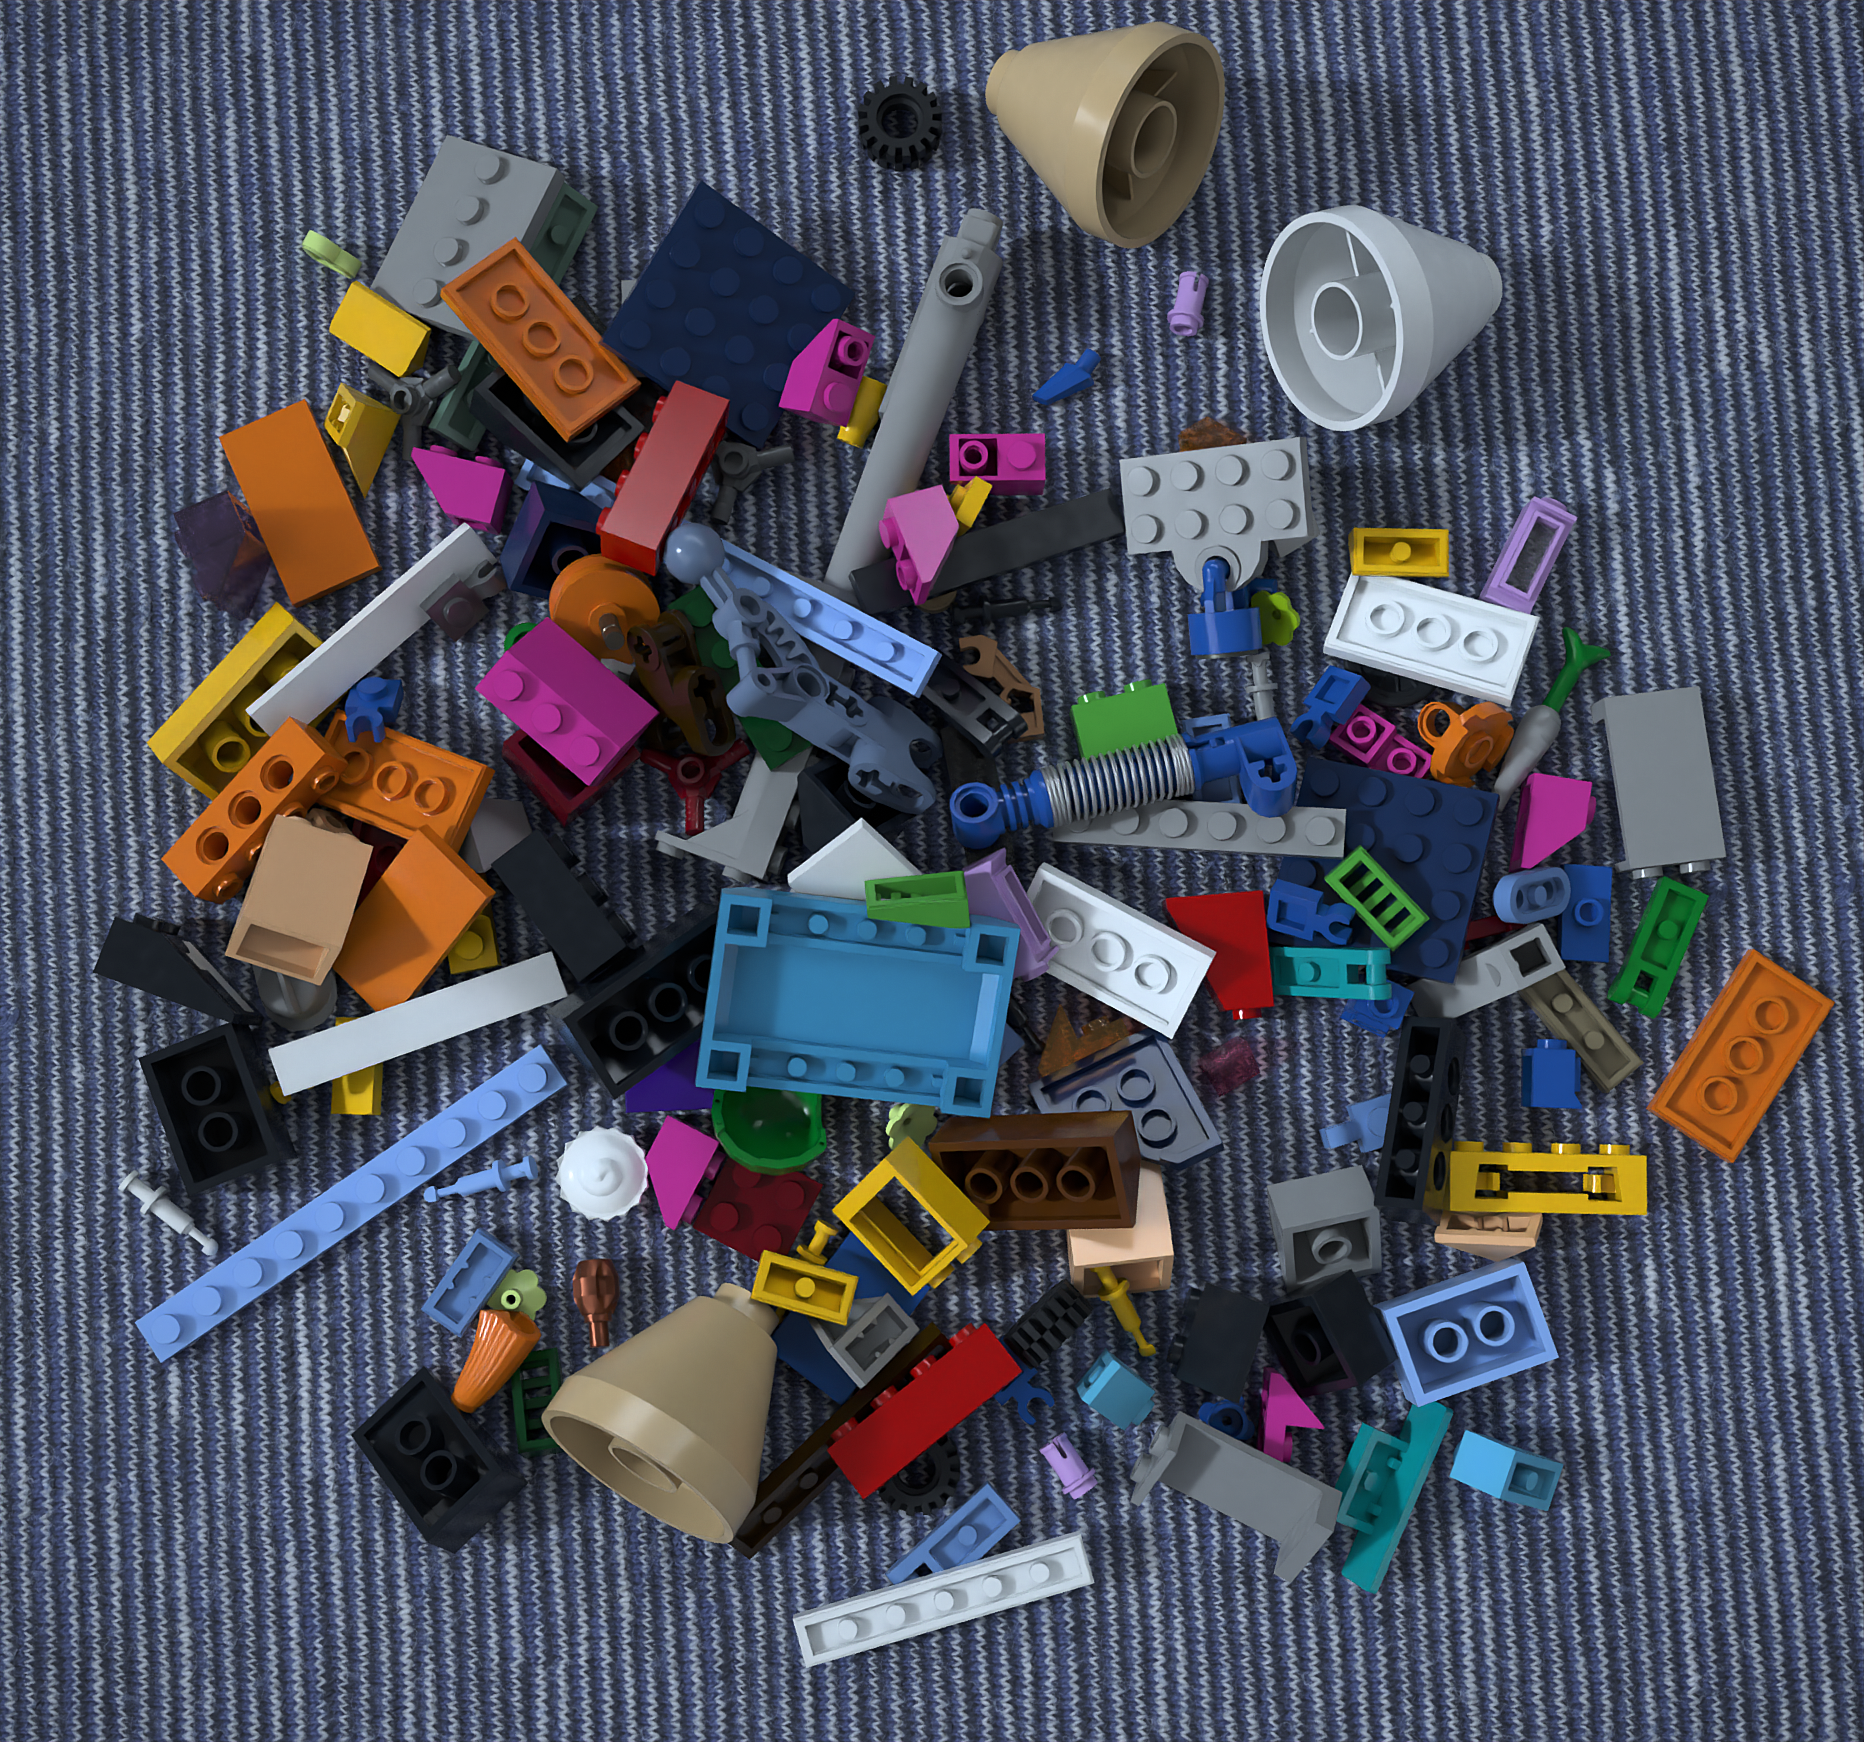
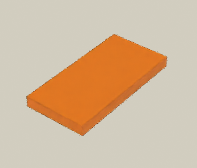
(540, 339)
(300, 503)
(405, 784)
(410, 921)
(1740, 1055)

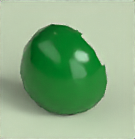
(769, 1128)

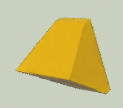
(362, 431)

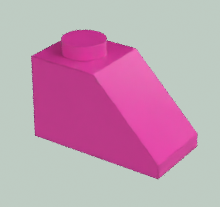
(1548, 817)

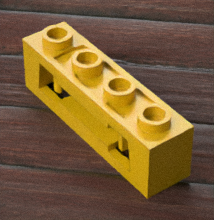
(1622, 1179)

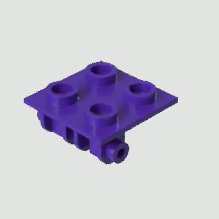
(671, 1086)

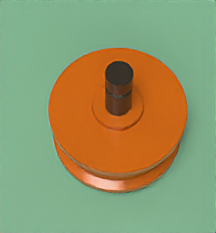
(599, 604)

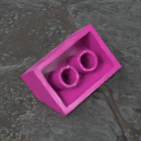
(567, 701)

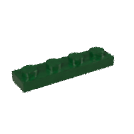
(772, 739)

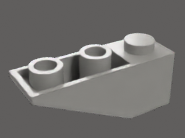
(1490, 974)

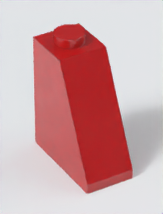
(1237, 931)

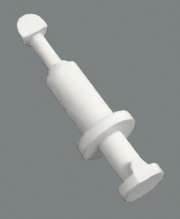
(166, 1210)

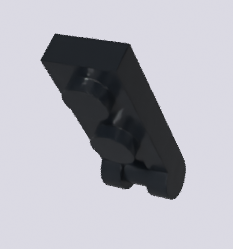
(969, 706)

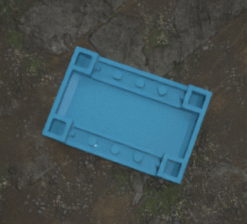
(855, 1004)

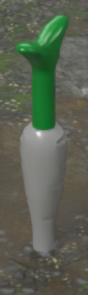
(1542, 722)

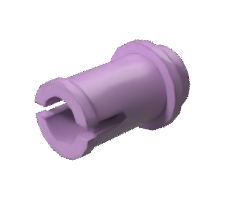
(1186, 315)
(1069, 1466)

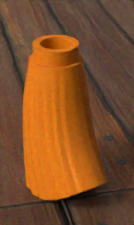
(497, 1352)

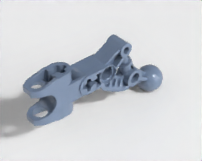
(865, 734)

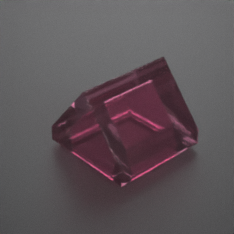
(1229, 1065)

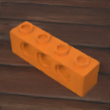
(231, 817)

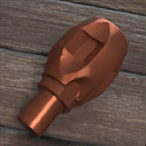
(596, 1296)

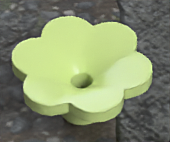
(911, 1121)
(524, 1288)

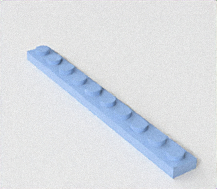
(807, 609)
(351, 1203)

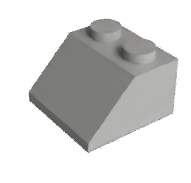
(1325, 1226)

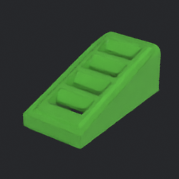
(920, 899)
(1406, 927)

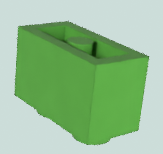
(1122, 719)

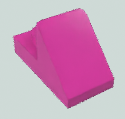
(1279, 1408)

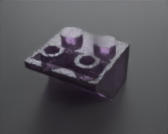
(225, 551)

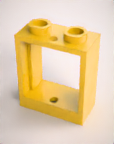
(891, 1239)

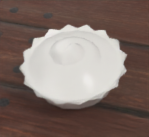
(602, 1173)

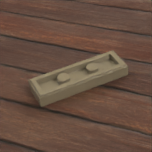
(1575, 1018)

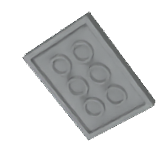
(461, 215)

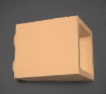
(300, 900)
(1137, 1253)

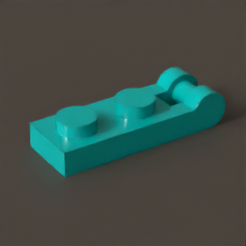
(1329, 972)

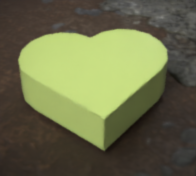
(330, 255)

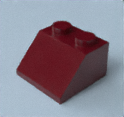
(554, 783)

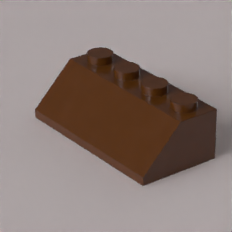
(1044, 1168)

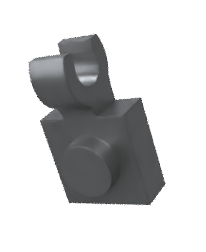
(458, 604)

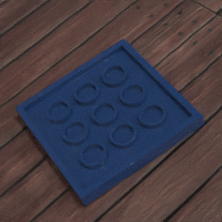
(725, 311)
(1427, 841)

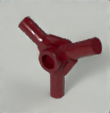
(694, 777)

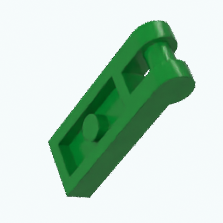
(1658, 946)

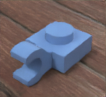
(1365, 1125)

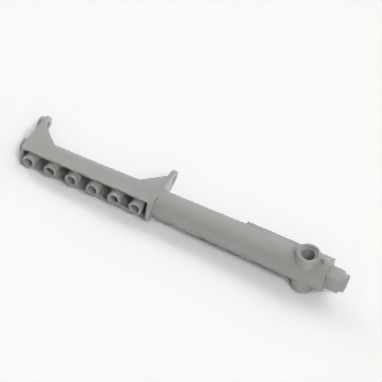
(910, 420)

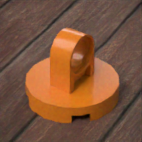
(1471, 742)

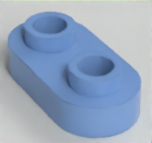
(1531, 895)

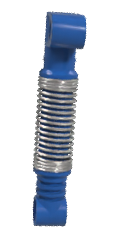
(1176, 764)

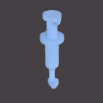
(499, 1176)

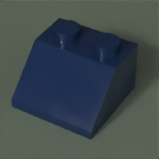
(548, 536)

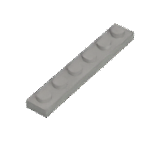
(1213, 828)

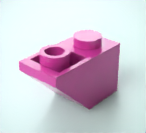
(828, 374)
(1006, 461)
(466, 489)
(922, 534)
(678, 1166)

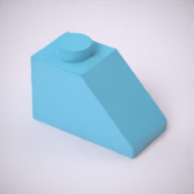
(1116, 1391)
(1505, 1470)

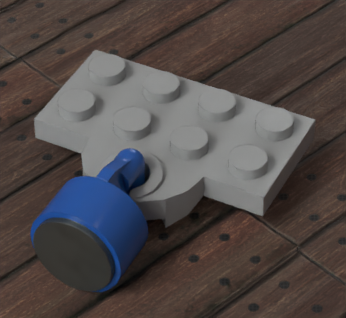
(1217, 520)

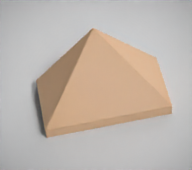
(1489, 1233)

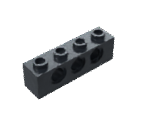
(1421, 1120)

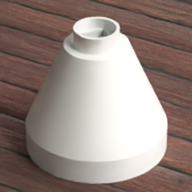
(1368, 312)

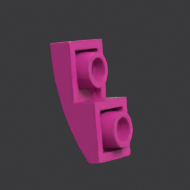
(1377, 745)

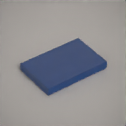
(798, 1341)

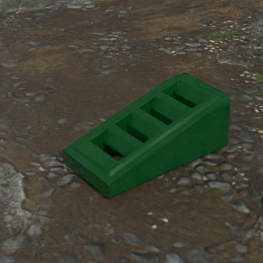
(524, 1425)

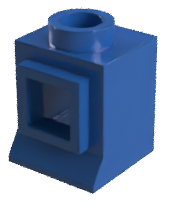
(1378, 1015)
(1550, 1075)

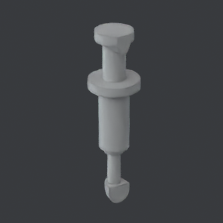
(1261, 690)

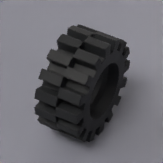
(894, 98)
(1048, 1324)
(932, 1494)

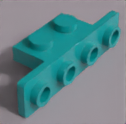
(1382, 1487)

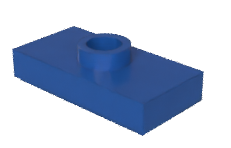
(1585, 922)

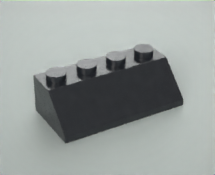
(642, 1005)

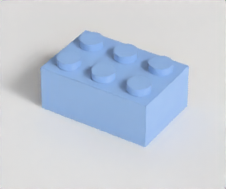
(1466, 1331)

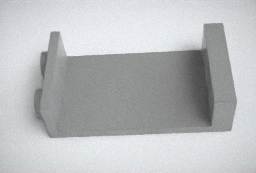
(1662, 781)
(1243, 1486)

